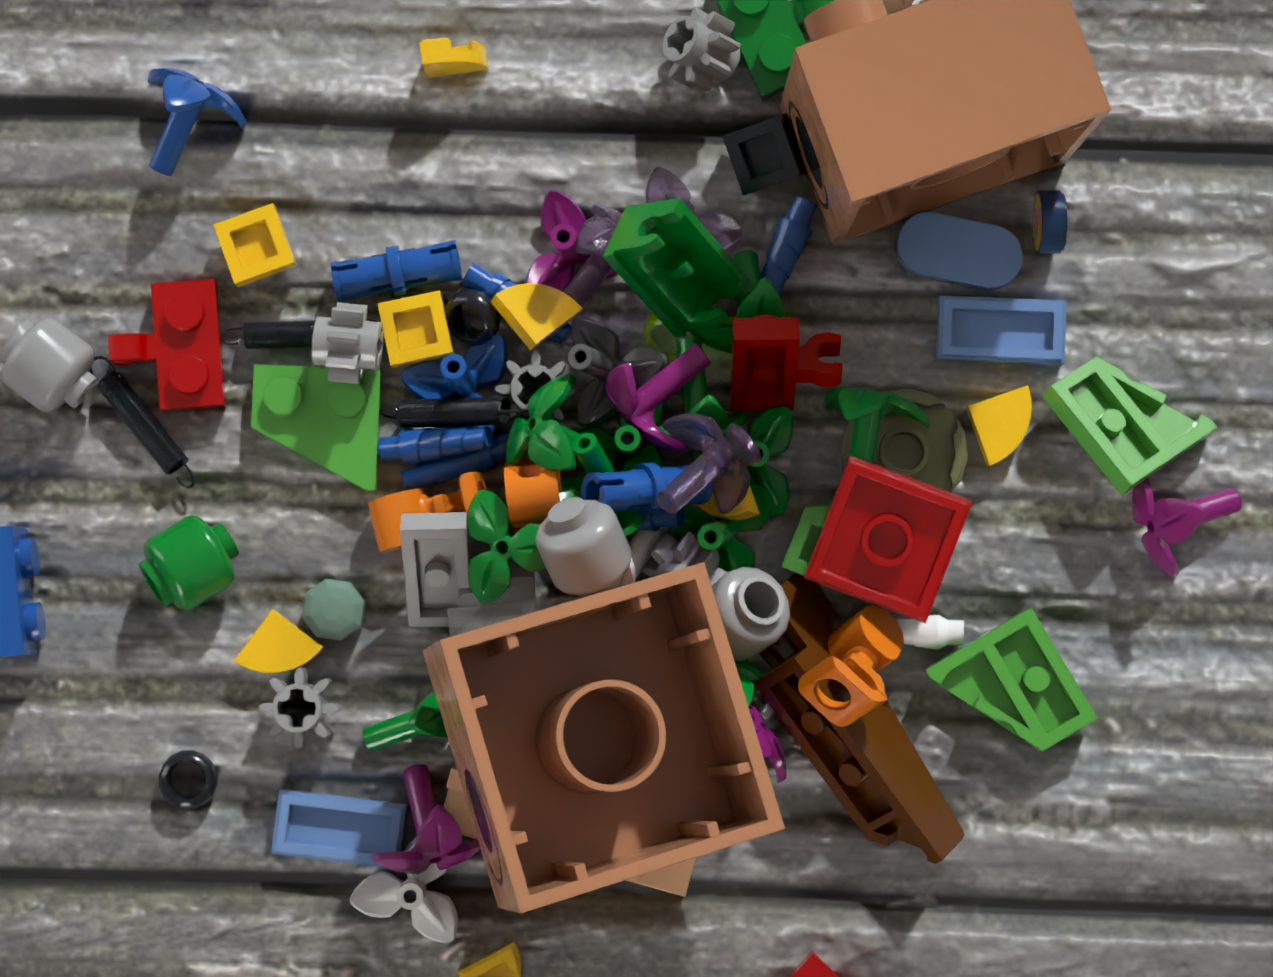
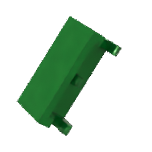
(674, 265)

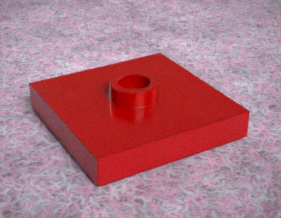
(887, 539)

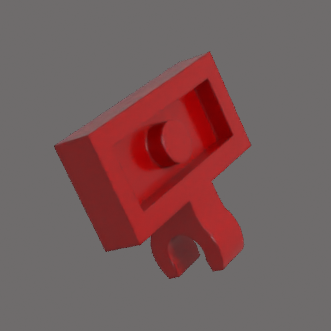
(183, 345)
(770, 362)

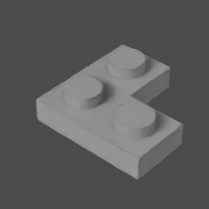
(437, 568)

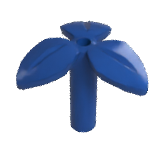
(184, 98)
(457, 375)

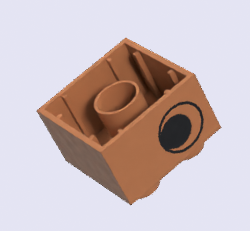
(935, 103)
(602, 739)

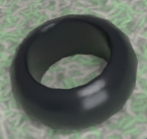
(458, 324)
(210, 779)

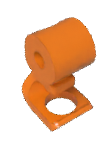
(530, 492)
(387, 509)
(856, 656)

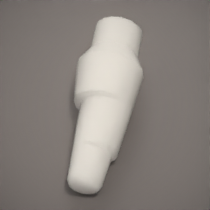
(934, 634)

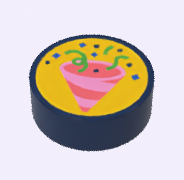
(1049, 222)

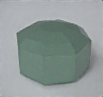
(334, 609)

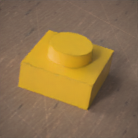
(255, 245)
(415, 329)

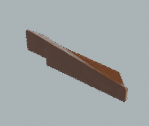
(865, 763)

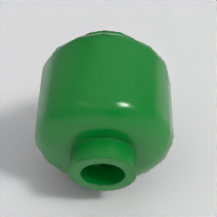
(189, 562)

